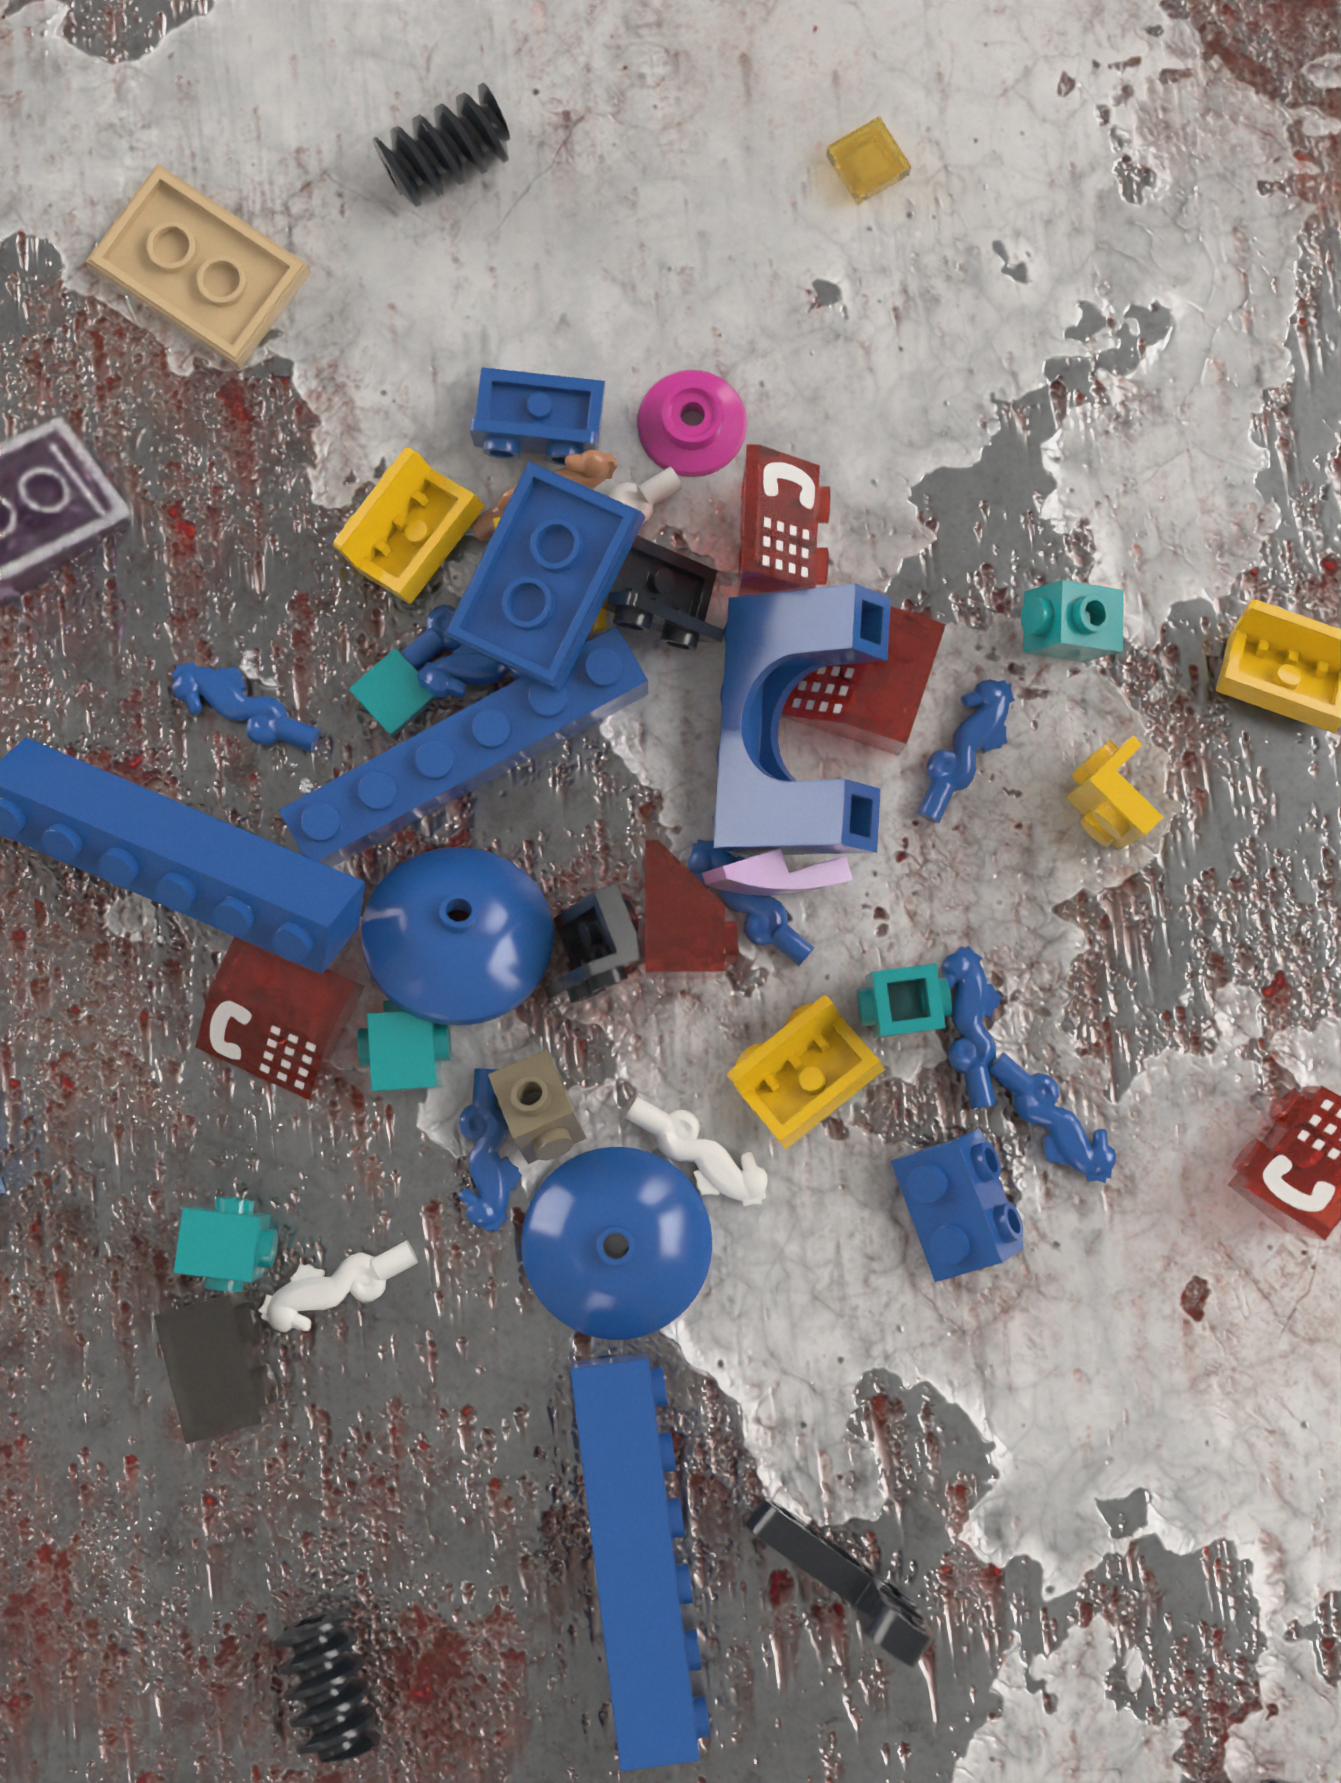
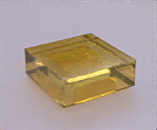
(868, 160)

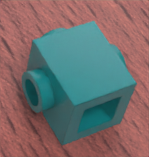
(1073, 621)
(904, 1001)
(403, 1050)
(225, 1243)

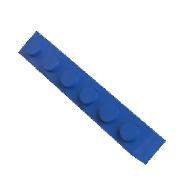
(463, 753)
(177, 856)
(636, 1563)

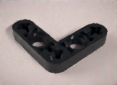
(883, 1609)

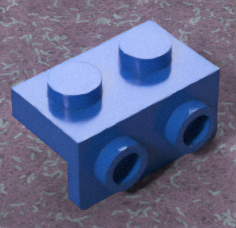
(536, 414)
(959, 1205)

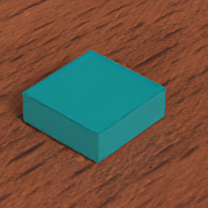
(392, 693)

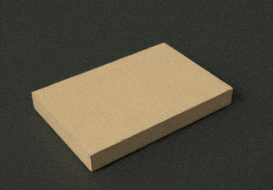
(198, 266)

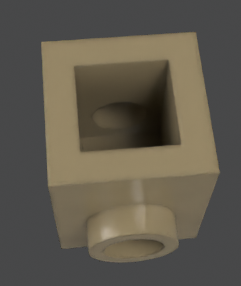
(537, 1107)

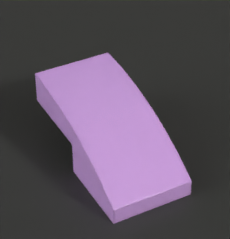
(769, 875)

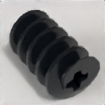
(445, 146)
(328, 1687)

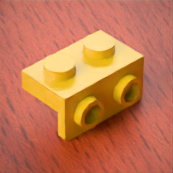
(407, 526)
(1284, 665)
(1109, 803)
(804, 1071)

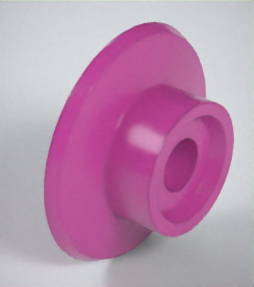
(686, 448)

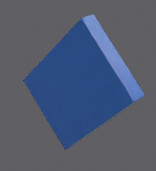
(545, 575)

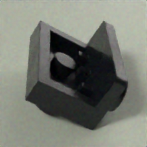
(664, 594)
(599, 943)

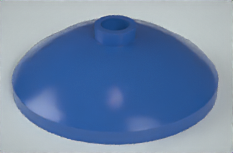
(449, 967)
(627, 1195)

